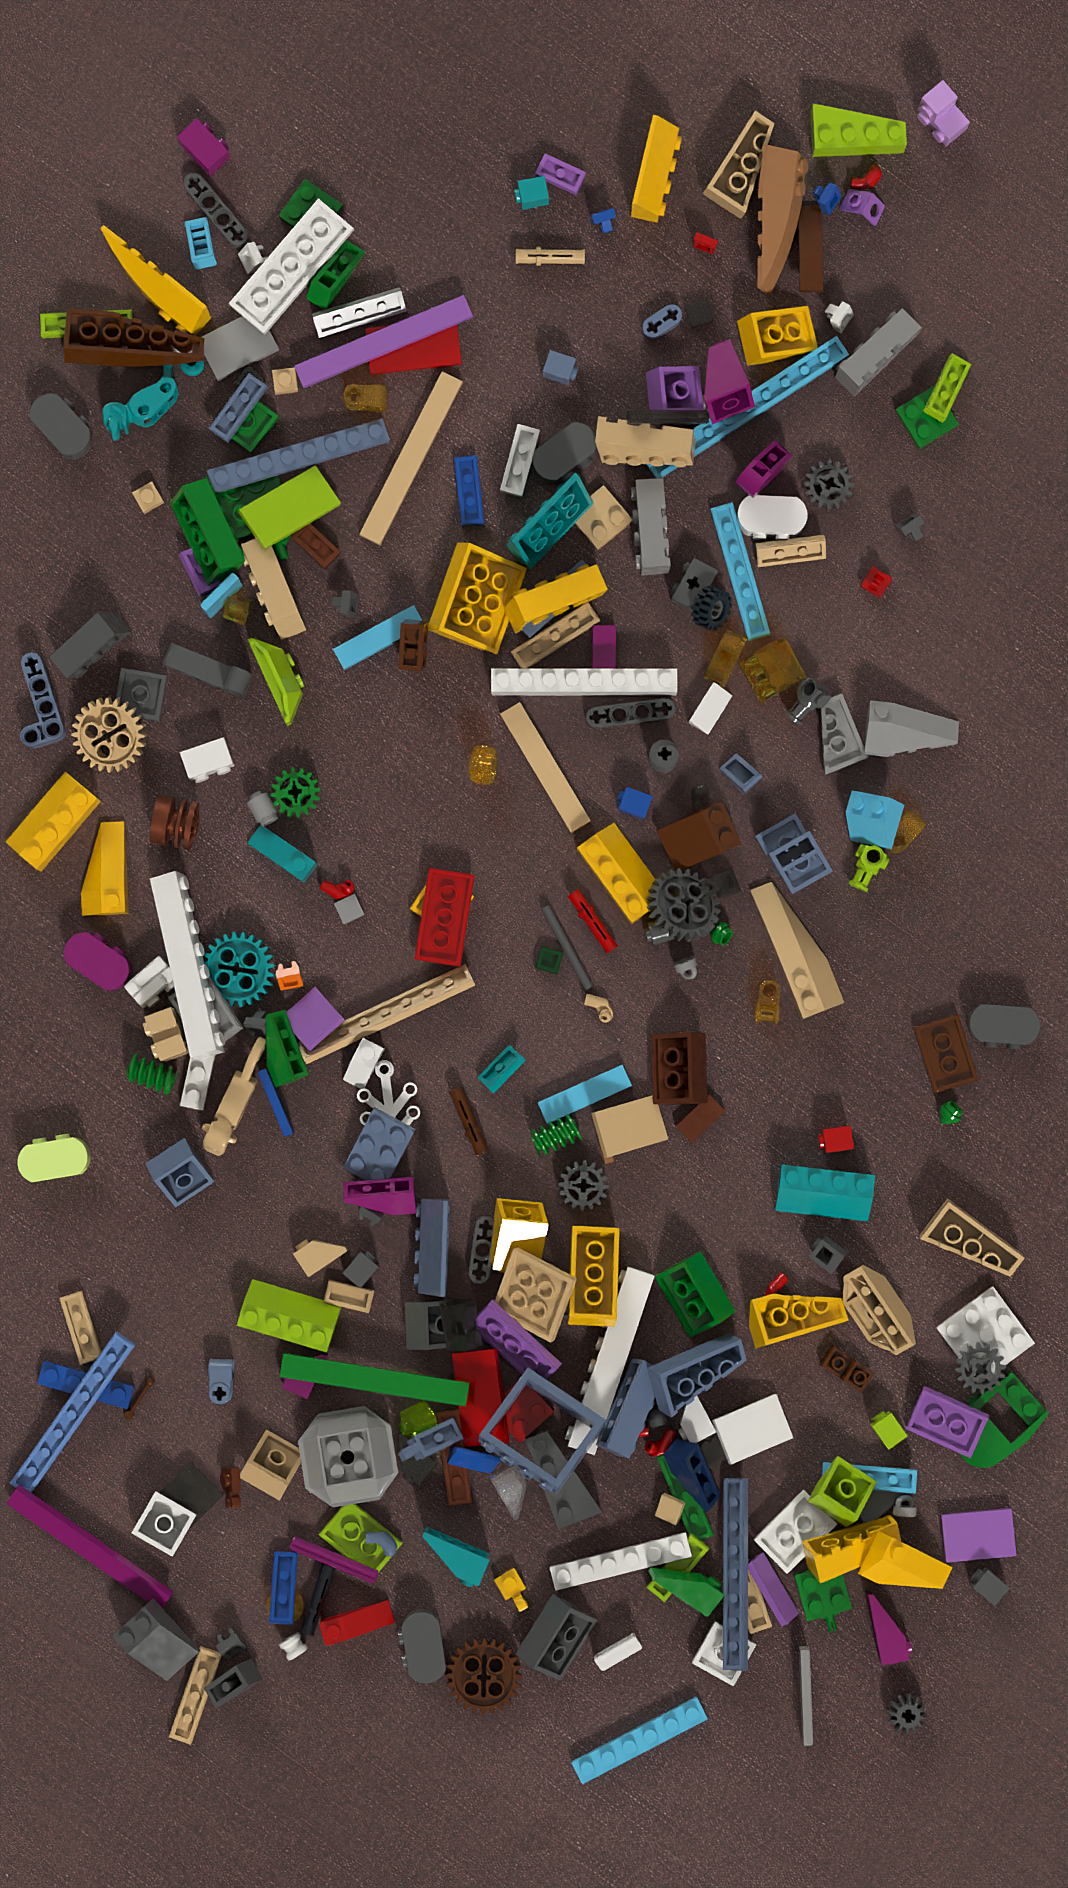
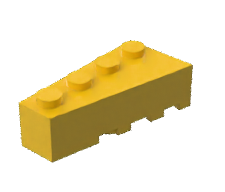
(555, 596)
(846, 1548)

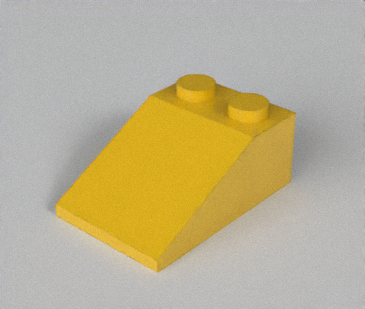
(777, 335)

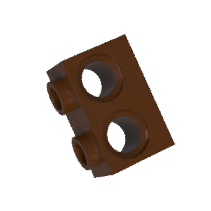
(413, 645)

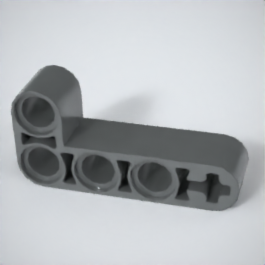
(204, 669)

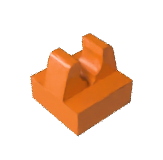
(289, 977)

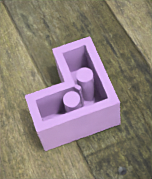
(941, 114)

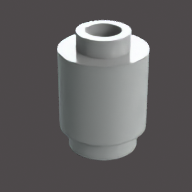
(262, 808)

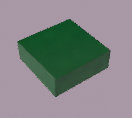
(549, 960)

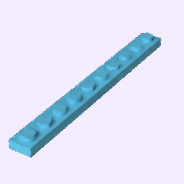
(766, 396)

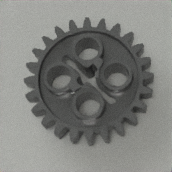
(682, 905)

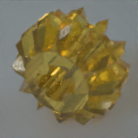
(483, 765)

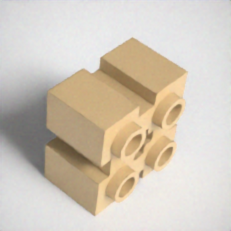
(167, 1034)

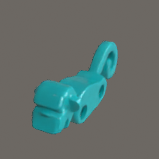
(148, 401)

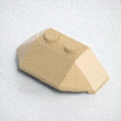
(878, 1310)

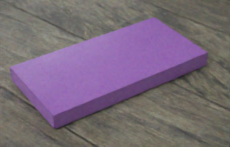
(514, 1341)

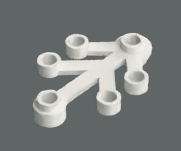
(389, 1107)

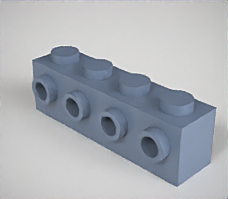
(628, 1411)

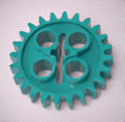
(241, 948)

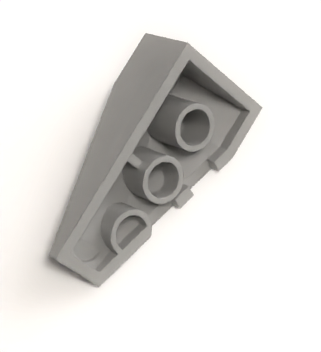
(901, 729)

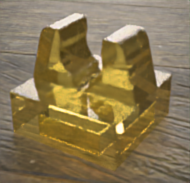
(236, 610)

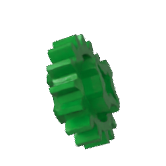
(285, 793)

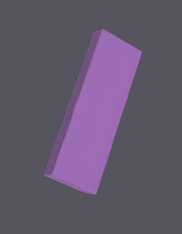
(772, 1589)

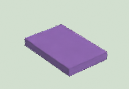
(947, 1421)
(978, 1535)

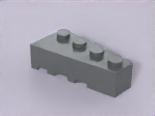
(574, 1499)

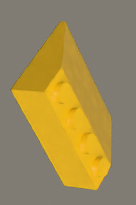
(475, 597)

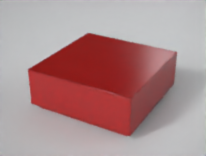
(705, 243)

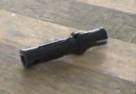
(314, 1609)

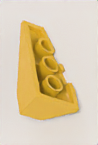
(106, 878)

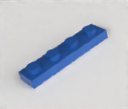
(68, 1379)

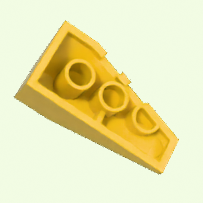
(786, 1316)
(900, 1564)

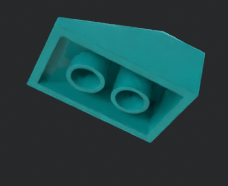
(461, 1558)

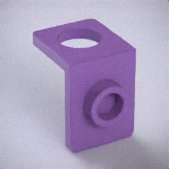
(861, 203)

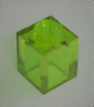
(416, 1419)

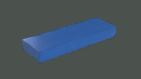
(469, 491)
(275, 1102)
(283, 1588)

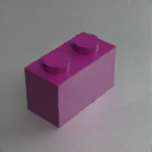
(203, 146)

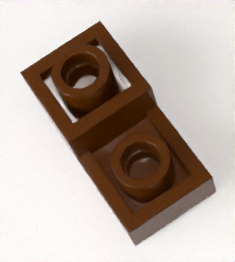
(846, 1368)

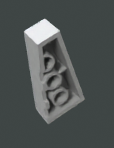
(877, 352)
(651, 526)

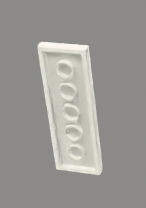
(291, 266)

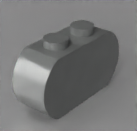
(62, 426)
(565, 454)
(1003, 1025)
(423, 1646)

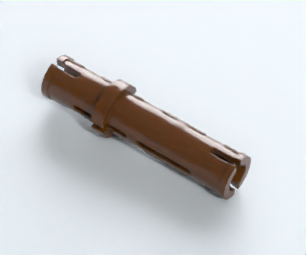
(458, 1095)

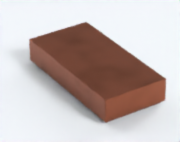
(700, 1119)

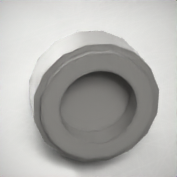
(685, 964)
(904, 1510)

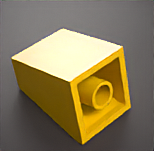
(517, 1225)

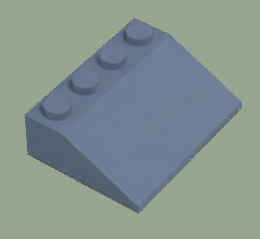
(433, 1247)

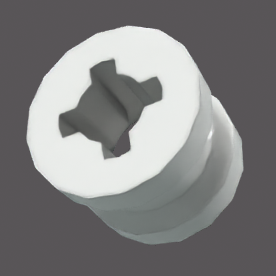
(293, 1646)

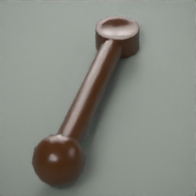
(128, 1415)

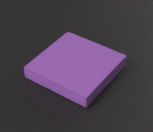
(313, 1018)

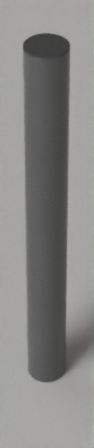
(567, 947)

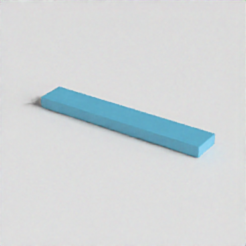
(740, 571)

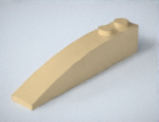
(798, 955)

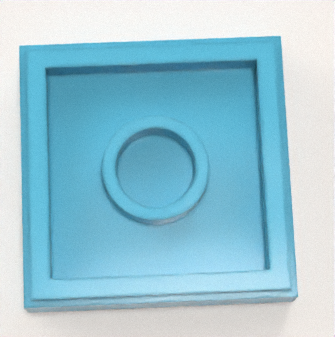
(218, 597)

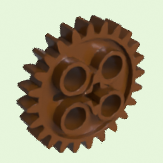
(505, 1675)

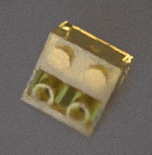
(772, 670)

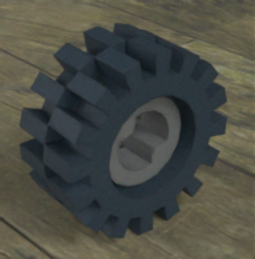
(711, 608)

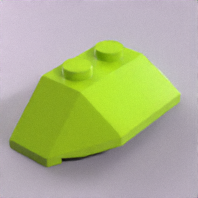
(280, 677)

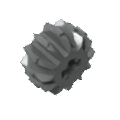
(914, 1707)

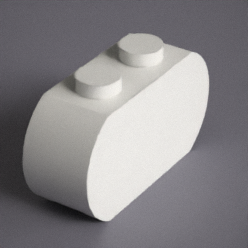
(772, 517)

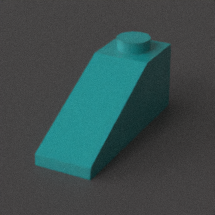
(282, 853)

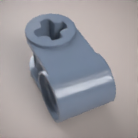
(221, 1375)

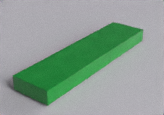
(692, 1515)

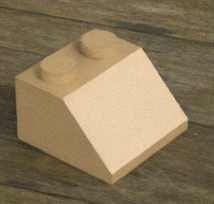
(272, 1465)

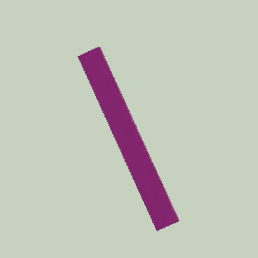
(88, 1546)

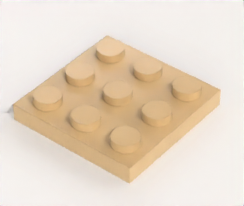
(535, 1293)

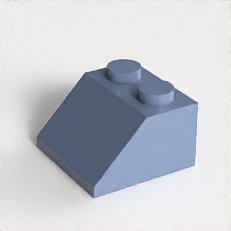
(179, 1172)

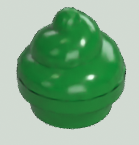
(721, 933)
(950, 1113)

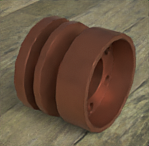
(174, 822)

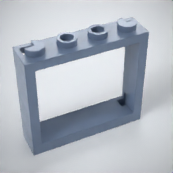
(562, 1400)

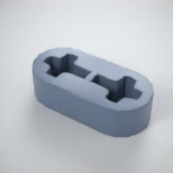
(665, 326)

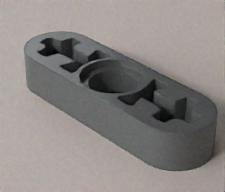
(473, 1266)

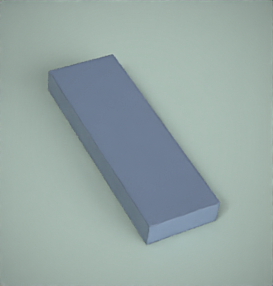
(238, 407)

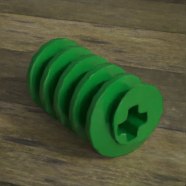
(152, 1075)
(555, 1135)

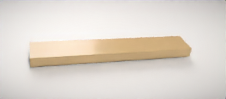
(545, 767)

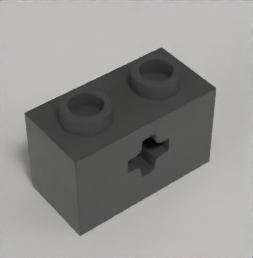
(696, 571)

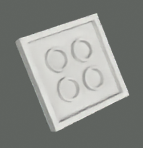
(986, 1321)

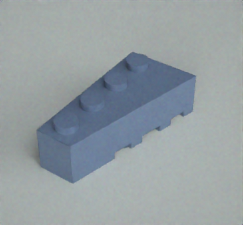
(694, 1371)

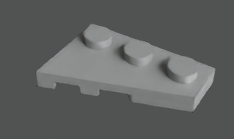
(839, 736)

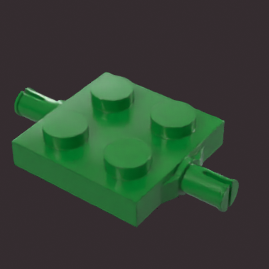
(822, 1599)

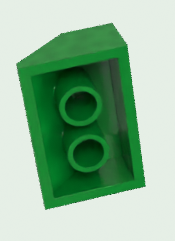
(695, 1294)

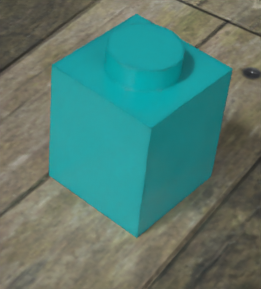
(532, 193)

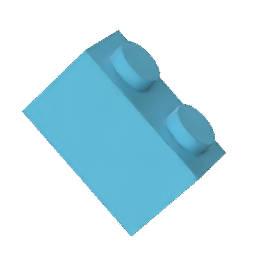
(873, 819)

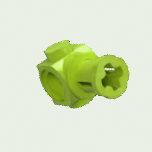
(867, 867)

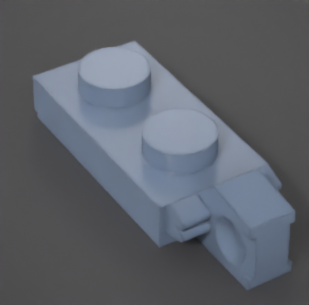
(432, 1441)

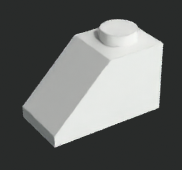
(363, 1063)
(695, 1422)

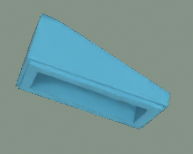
(203, 257)

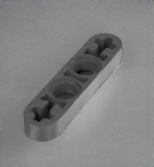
(218, 209)
(631, 717)

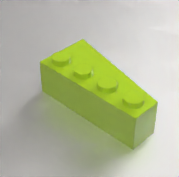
(854, 133)

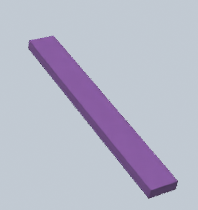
(383, 341)

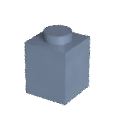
(560, 368)

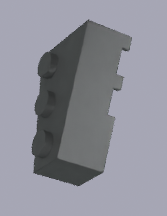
(90, 643)

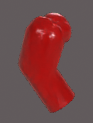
(338, 891)
(778, 1282)

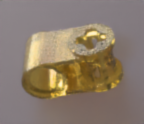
(369, 397)
(908, 829)
(767, 1004)

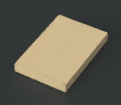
(629, 1126)

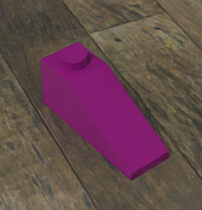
(388, 1196)
(889, 1639)

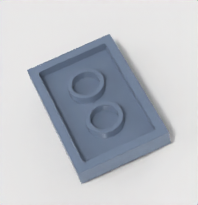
(379, 1147)

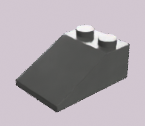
(156, 1641)

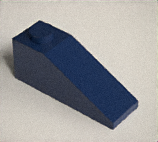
(692, 1471)

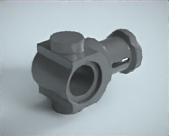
(810, 696)

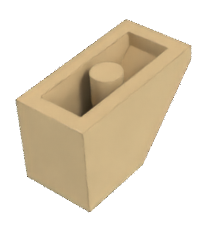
(317, 1255)

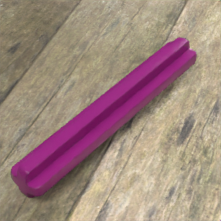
(334, 1560)

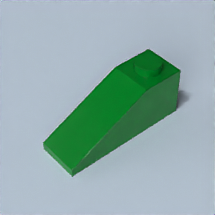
(334, 275)
(283, 1052)
(691, 1587)

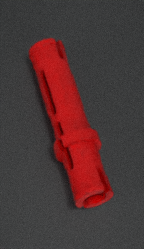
(608, 943)

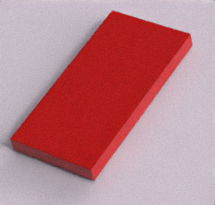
(430, 352)
(444, 917)
(484, 1396)

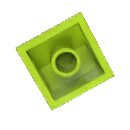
(842, 1492)

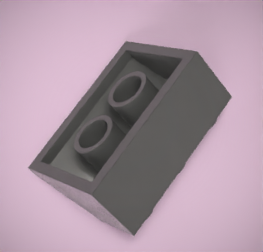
(556, 1637)

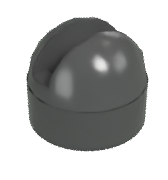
(657, 1418)

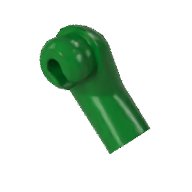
(280, 549)

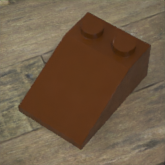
(699, 836)

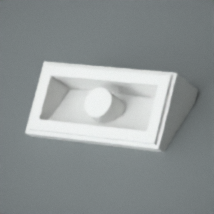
(710, 708)
(617, 1652)

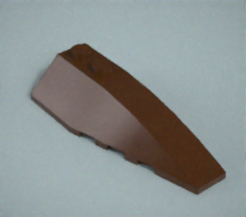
(113, 340)

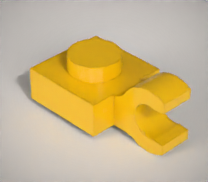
(511, 1586)

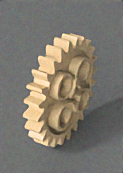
(120, 753)

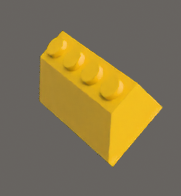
(655, 170)
(52, 821)
(619, 871)

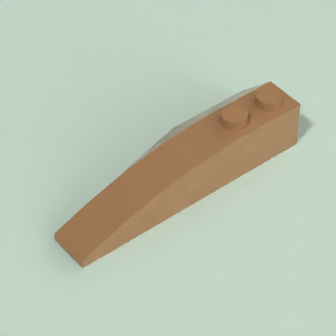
(781, 194)

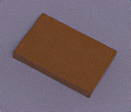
(945, 1053)

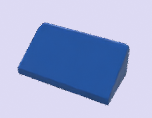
(472, 1459)

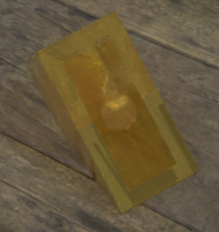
(725, 658)

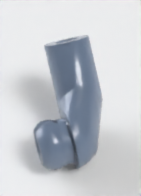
(384, 1539)

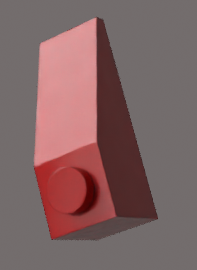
(356, 1622)

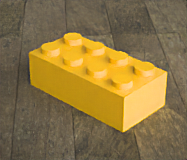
(595, 1265)

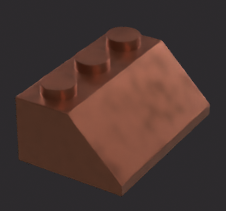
(679, 1068)

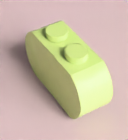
(54, 1158)

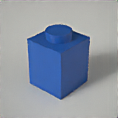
(634, 803)

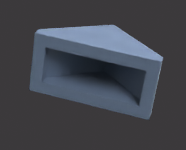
(740, 773)

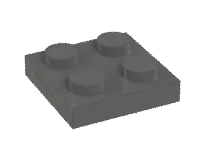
(142, 691)

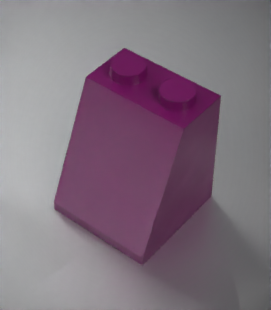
(726, 383)

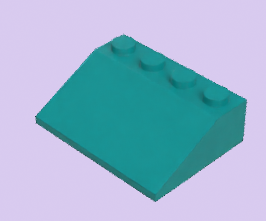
(550, 522)

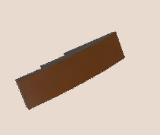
(810, 249)

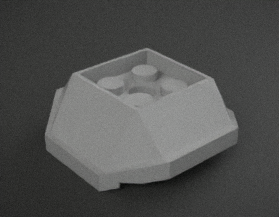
(373, 1450)

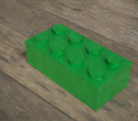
(207, 531)

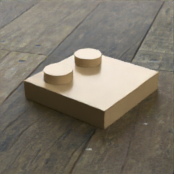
(603, 519)

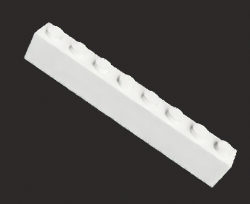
(584, 682)
(187, 965)
(612, 1352)

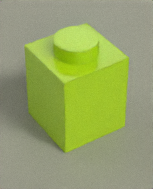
(888, 1429)

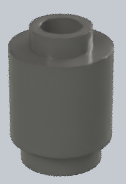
(654, 934)

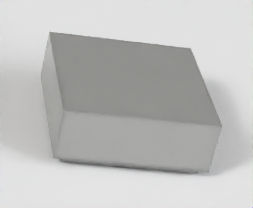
(349, 909)

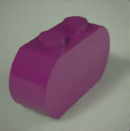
(763, 469)
(98, 961)

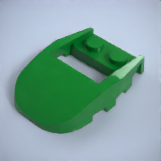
(992, 1443)

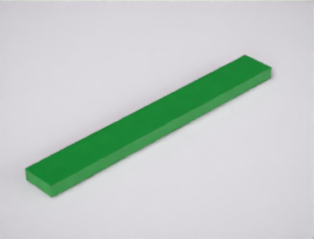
(374, 1379)

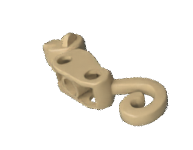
(233, 1104)

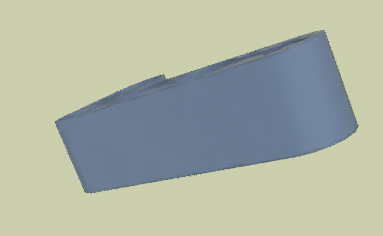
(39, 699)

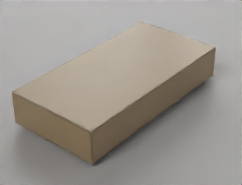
(349, 1296)

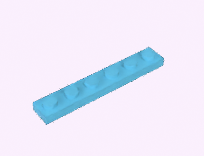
(639, 1740)

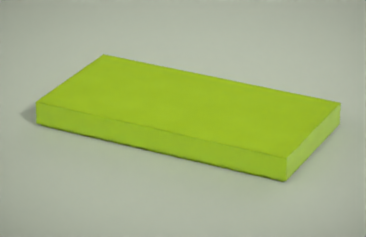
(289, 507)

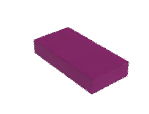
(604, 647)

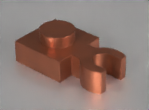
(231, 1484)

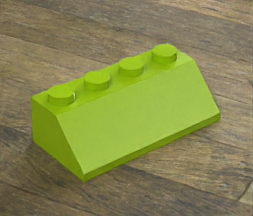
(289, 1315)

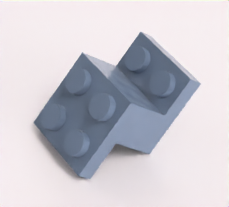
(793, 854)

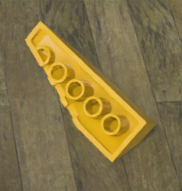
(163, 291)

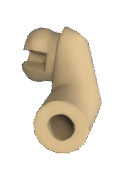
(602, 1006)

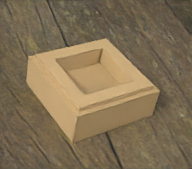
(670, 1508)

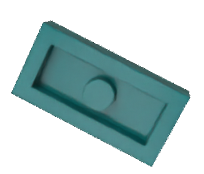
(501, 1068)

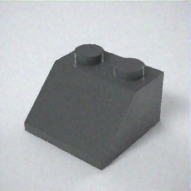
(425, 1325)

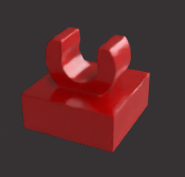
(876, 582)

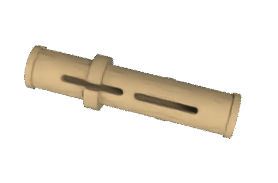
(566, 256)

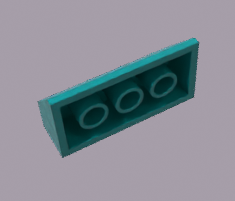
(824, 1192)

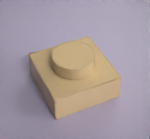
(285, 381)
(148, 497)

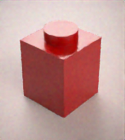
(836, 1139)

